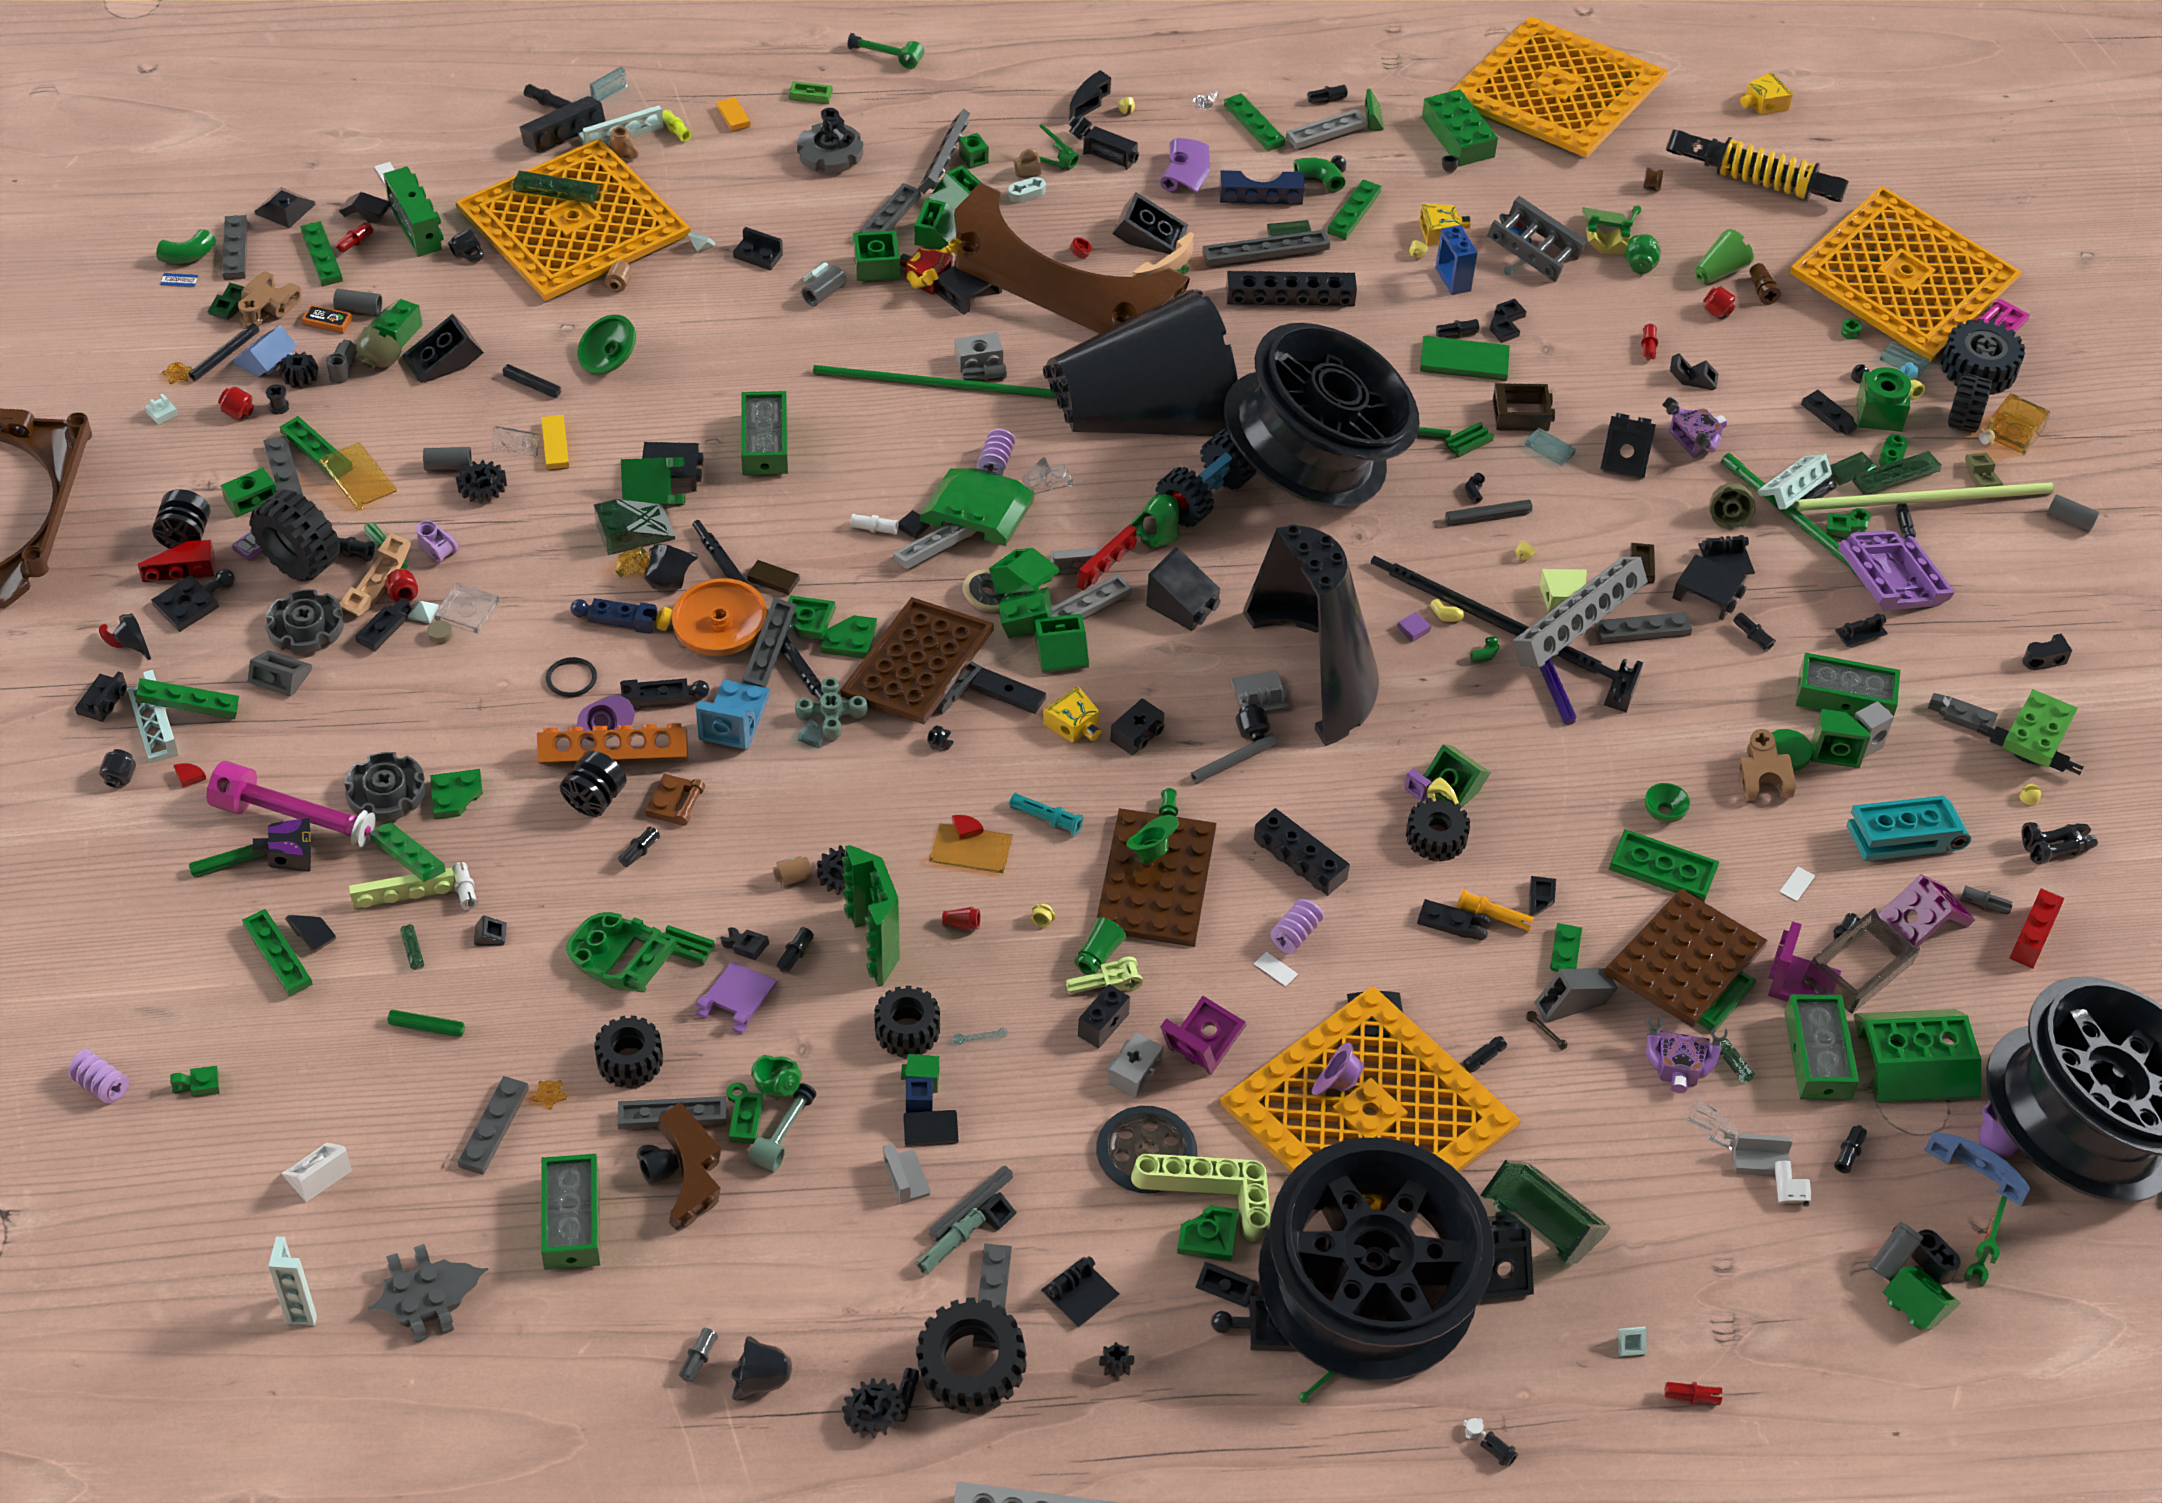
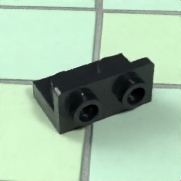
(759, 249)
(102, 696)

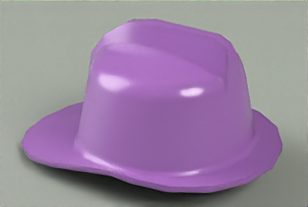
(607, 712)
(1341, 1071)

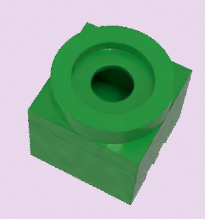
(1883, 399)

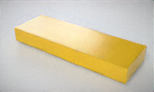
(555, 442)

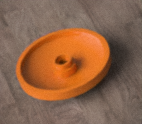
(719, 617)

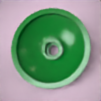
(606, 344)

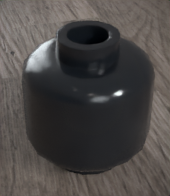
(1252, 722)
(117, 768)

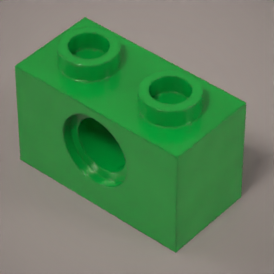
(248, 491)

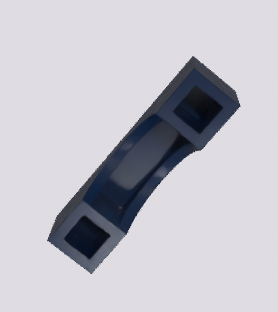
(1237, 188)

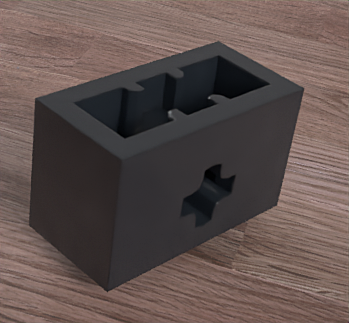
(1137, 727)
(1103, 1016)

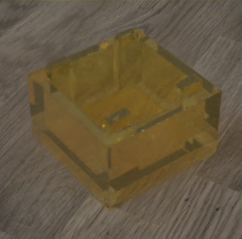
(2018, 423)

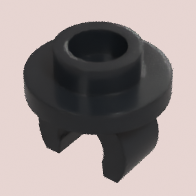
(938, 738)

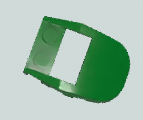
(604, 940)

